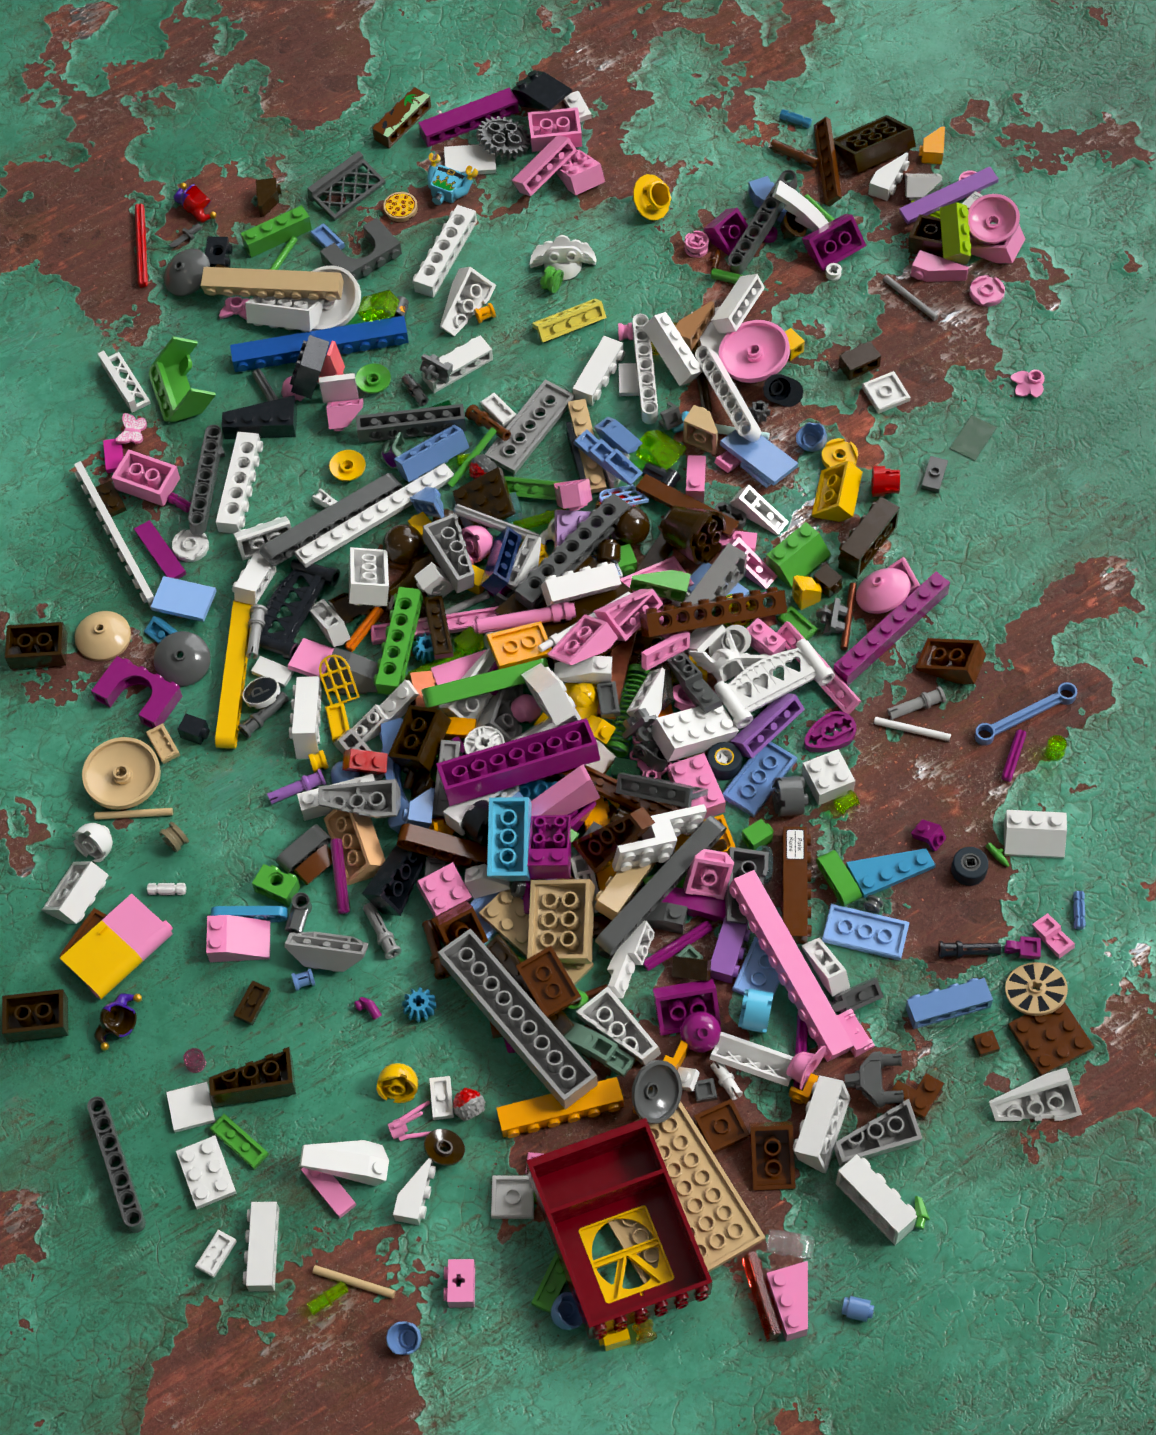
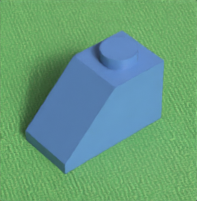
(420, 810)

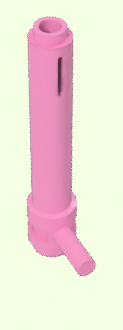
(507, 621)

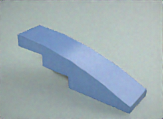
(607, 458)

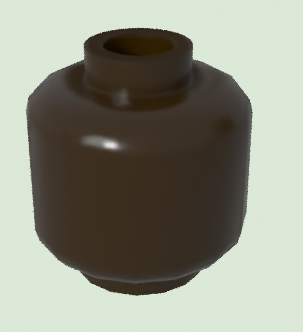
(608, 551)

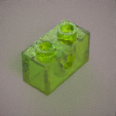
(378, 306)

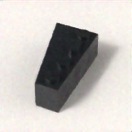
(267, 419)
(394, 881)

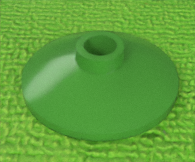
(370, 373)

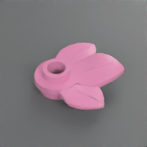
(1027, 384)

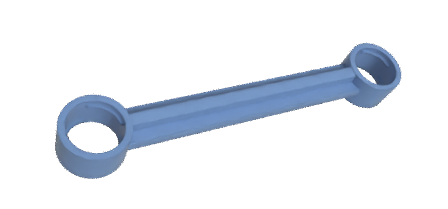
(1026, 713)

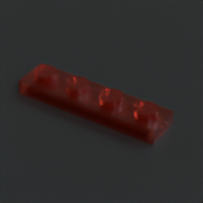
(764, 1303)

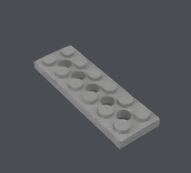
(528, 416)

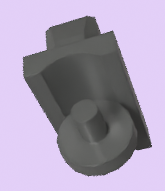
(435, 369)
(829, 616)
(639, 729)

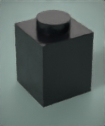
(193, 729)

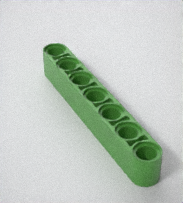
(478, 684)

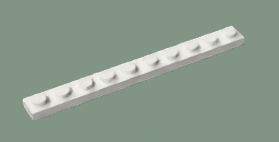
(371, 517)
(110, 528)

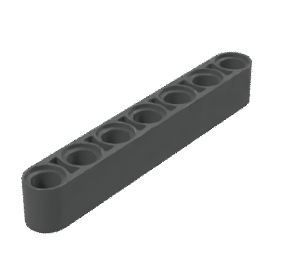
(758, 228)
(205, 480)
(120, 1172)

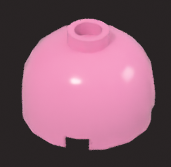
(478, 542)

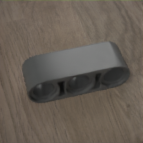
(302, 848)

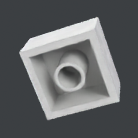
(828, 777)

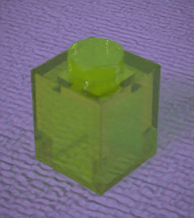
(468, 642)

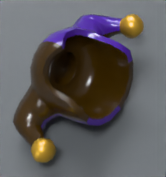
(117, 1019)

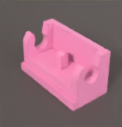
(855, 1032)

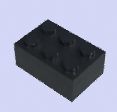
(308, 366)

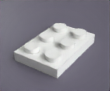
(206, 1172)

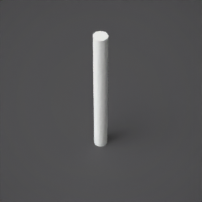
(912, 729)

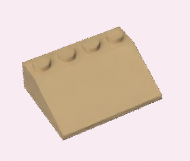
(562, 918)

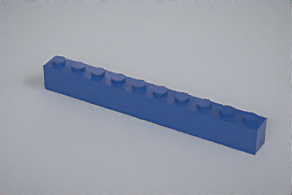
(348, 339)

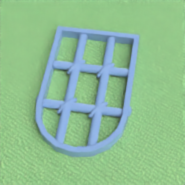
(630, 498)

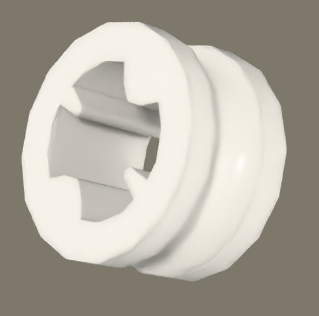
(833, 267)

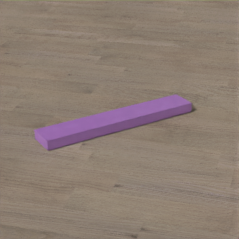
(949, 195)

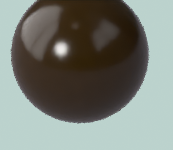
(632, 527)
(403, 544)

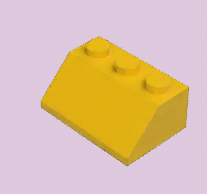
(837, 492)

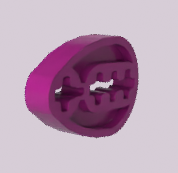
(829, 743)

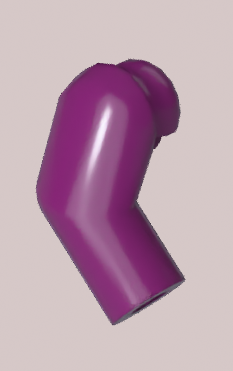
(369, 1005)

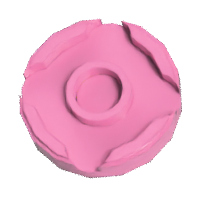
(987, 291)

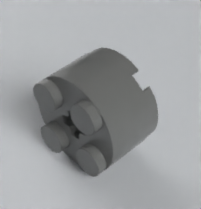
(789, 796)

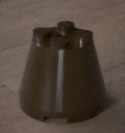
(694, 532)

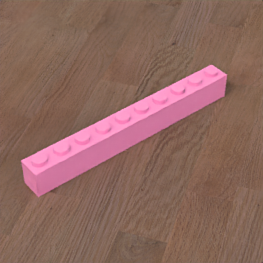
(790, 965)

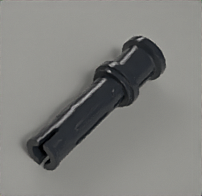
(958, 946)

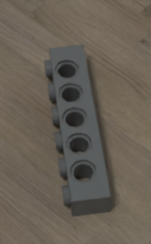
(409, 422)

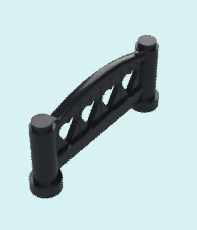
(316, 577)

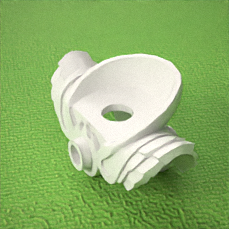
(563, 255)

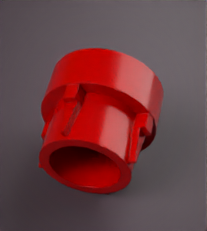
(884, 481)

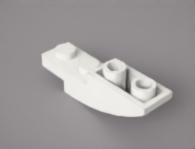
(392, 708)
(628, 955)

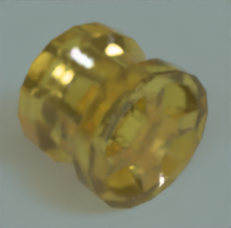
(644, 1332)

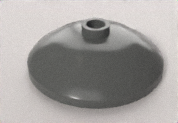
(185, 272)
(183, 670)
(656, 1091)

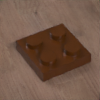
(722, 1126)

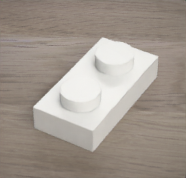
(575, 100)
(441, 1098)

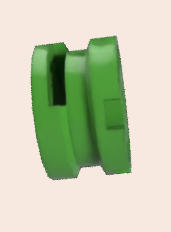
(552, 279)

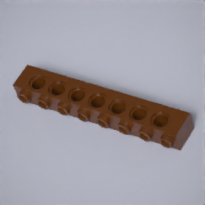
(775, 605)

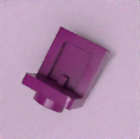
(929, 833)

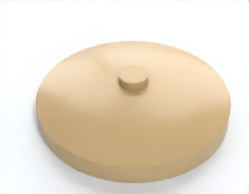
(121, 773)

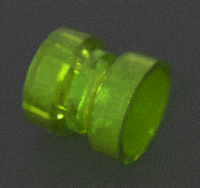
(1059, 745)

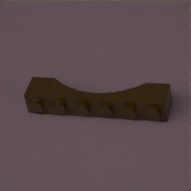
(347, 611)

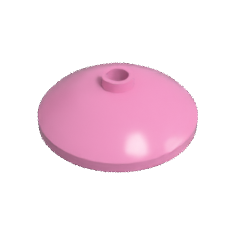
(995, 209)
(883, 590)

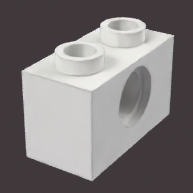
(433, 581)

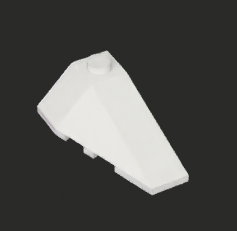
(467, 292)
(1042, 1098)
(351, 1160)

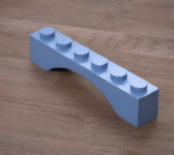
(387, 735)

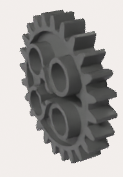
(503, 137)

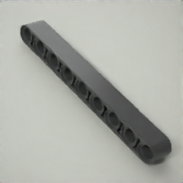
(287, 543)
(659, 886)

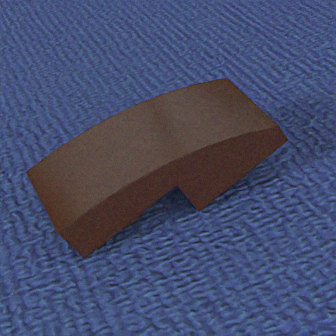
(314, 865)

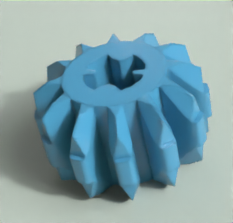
(423, 649)
(411, 1003)

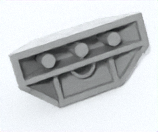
(326, 950)

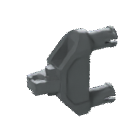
(869, 1079)

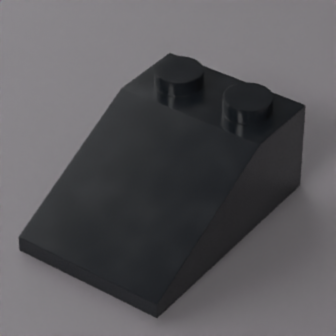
(540, 91)

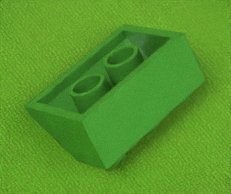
(798, 554)

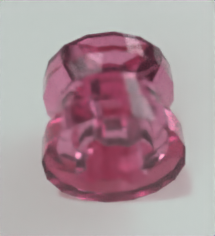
(190, 1058)

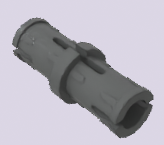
(415, 389)

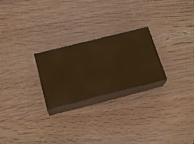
(691, 968)

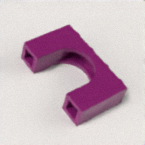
(123, 674)

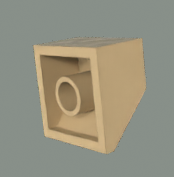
(700, 430)

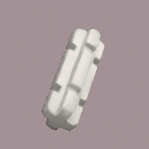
(166, 888)

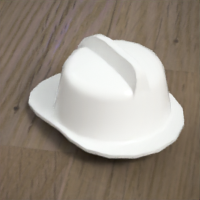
(740, 636)

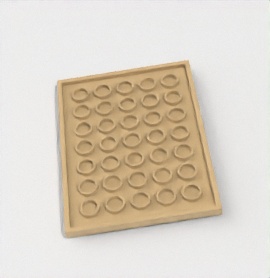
(707, 1196)

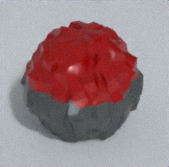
(480, 465)

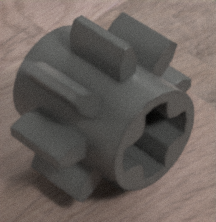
(759, 411)

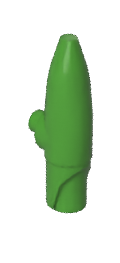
(997, 853)

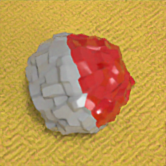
(468, 1104)

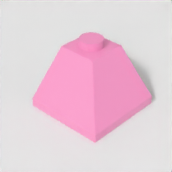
(342, 413)

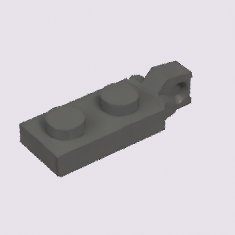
(857, 996)

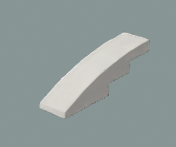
(798, 205)

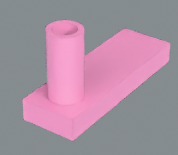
(671, 646)
(331, 1191)

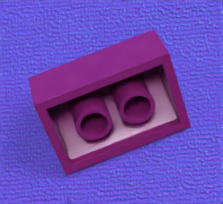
(834, 241)
(678, 1001)

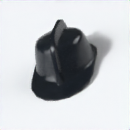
(783, 390)

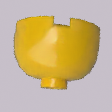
(398, 1083)

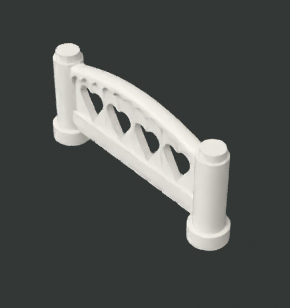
(741, 706)

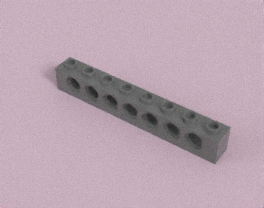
(582, 549)

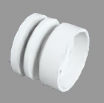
(482, 738)

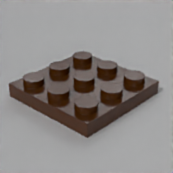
(1051, 1039)

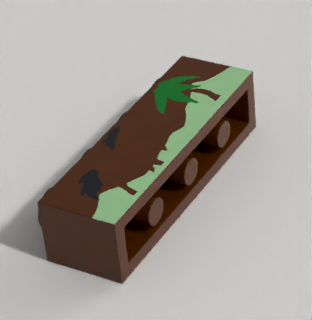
(401, 117)

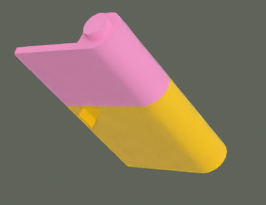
(116, 946)

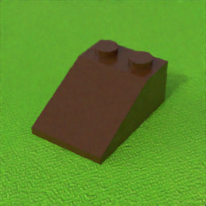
(952, 659)
(772, 1155)

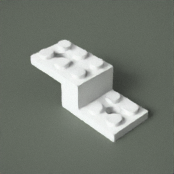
(659, 839)

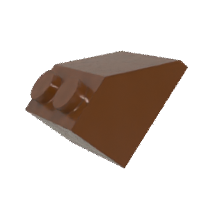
(456, 922)

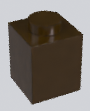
(829, 580)

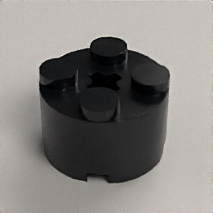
(476, 822)

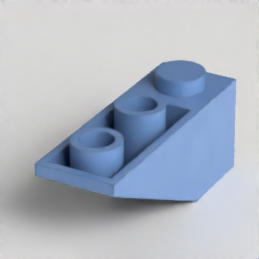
(759, 190)
(617, 435)

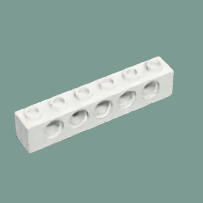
(444, 251)
(244, 455)

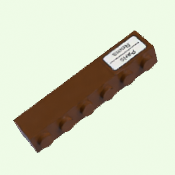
(795, 879)

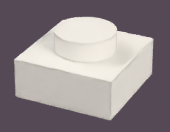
(688, 1078)

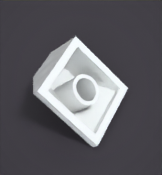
(920, 184)

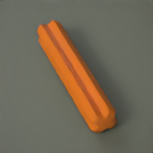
(364, 628)

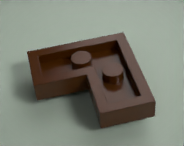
(923, 1096)

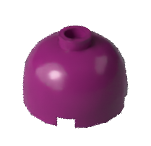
(700, 1031)

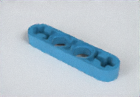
(268, 913)

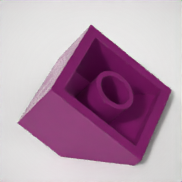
(726, 229)

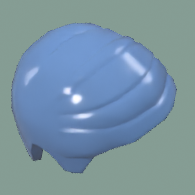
(811, 437)
(565, 1312)

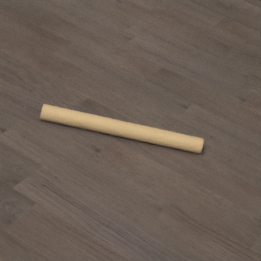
(133, 813)
(354, 1281)

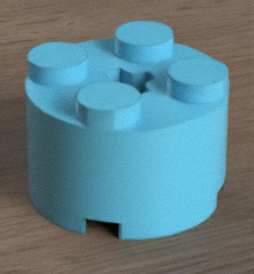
(757, 1010)

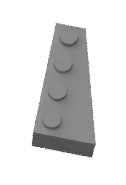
(449, 549)

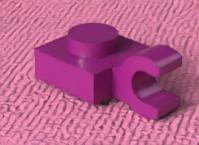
(1027, 947)

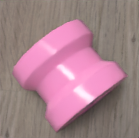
(625, 331)

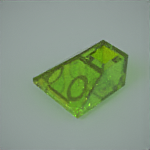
(659, 449)

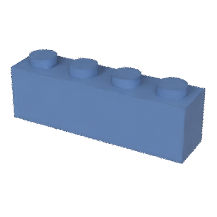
(431, 453)
(948, 1003)

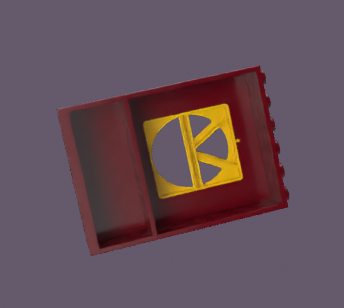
(610, 1180)

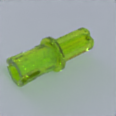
(327, 1297)

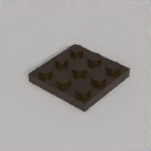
(486, 495)

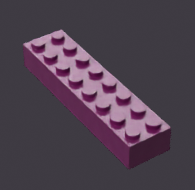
(518, 761)

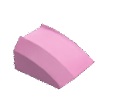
(709, 874)

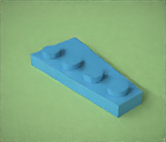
(886, 871)

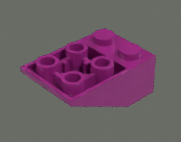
(550, 847)

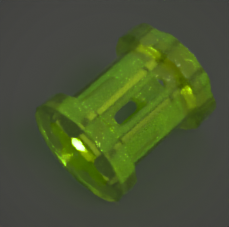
(846, 802)

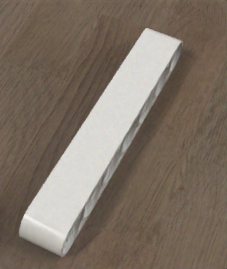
(646, 376)
(728, 394)

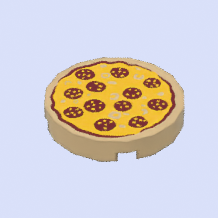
(400, 206)

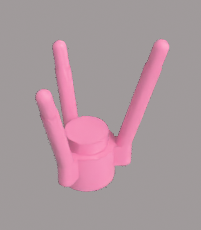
(399, 1127)

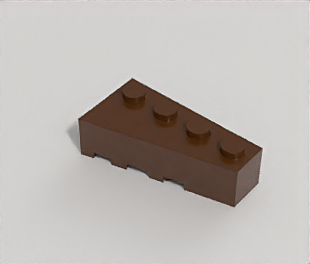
(601, 845)

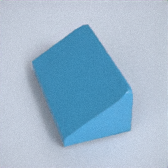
(159, 629)

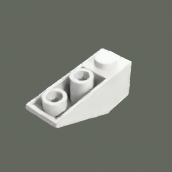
(885, 179)
(411, 1199)

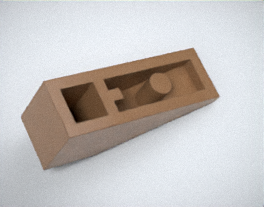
(694, 324)

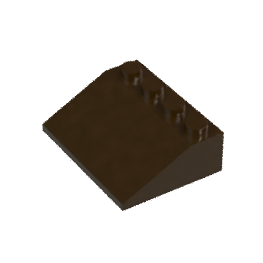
(874, 143)

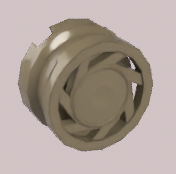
(174, 837)

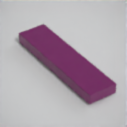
(159, 550)

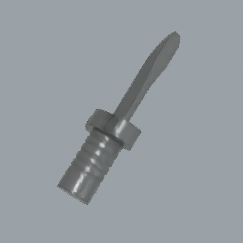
(186, 234)

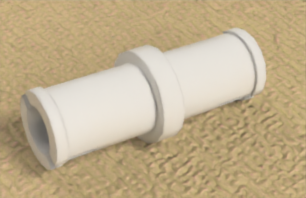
(726, 1080)

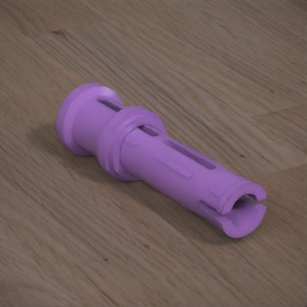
(306, 783)

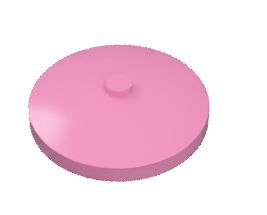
(754, 351)

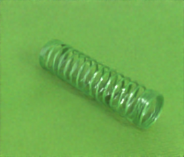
(636, 677)

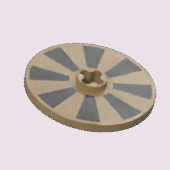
(1030, 1001)

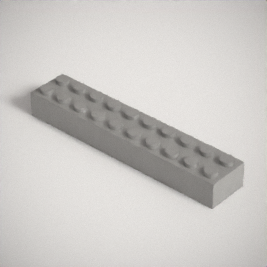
(518, 1019)

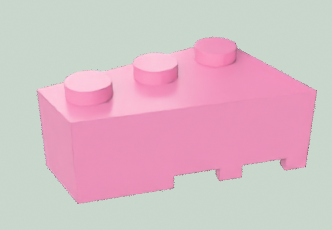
(573, 494)
(790, 1294)

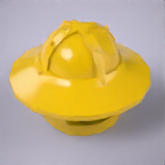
(651, 197)
(584, 697)

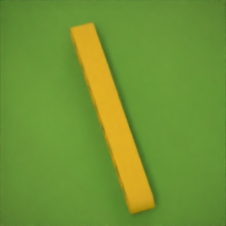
(233, 677)

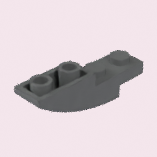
(693, 683)

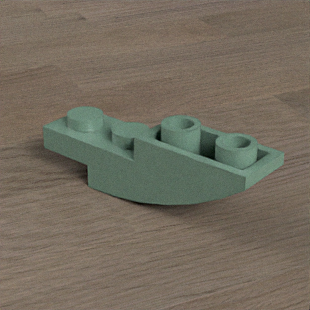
(600, 1048)

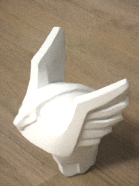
(723, 663)

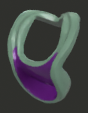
(392, 453)

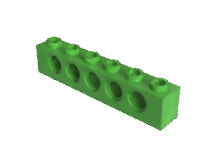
(413, 600)

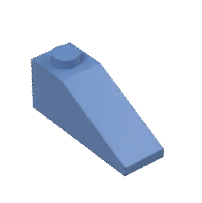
(429, 502)

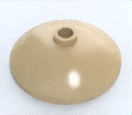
(106, 643)

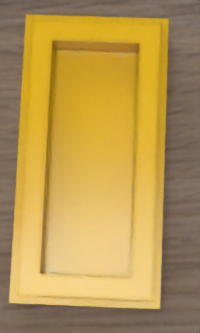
(337, 720)

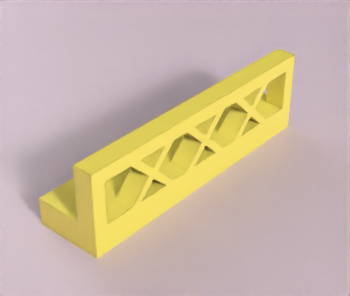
(569, 320)

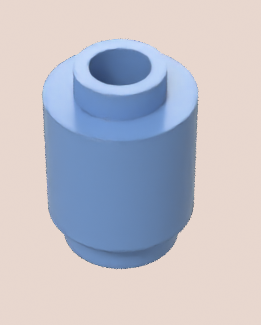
(857, 1308)

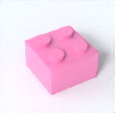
(443, 889)

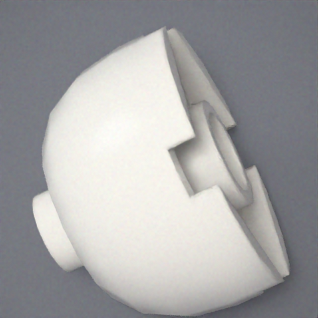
(93, 840)

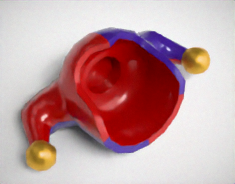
(194, 202)

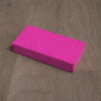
(113, 454)

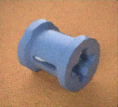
(303, 979)

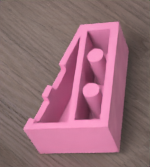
(624, 613)

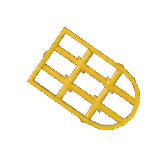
(335, 687)

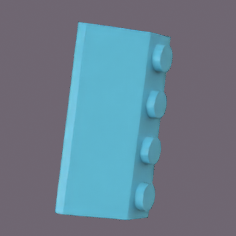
(509, 838)

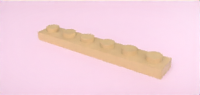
(581, 421)

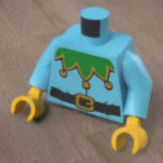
(448, 183)

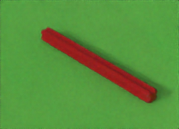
(141, 245)

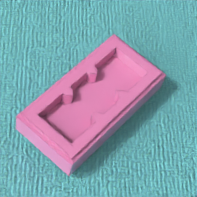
(748, 538)

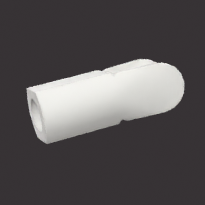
(328, 500)

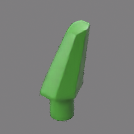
(921, 1213)

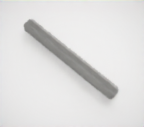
(489, 521)

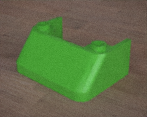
(171, 384)

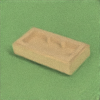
(163, 743)

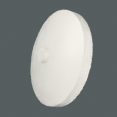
(341, 311)

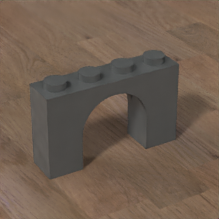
(385, 250)

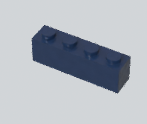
(501, 561)

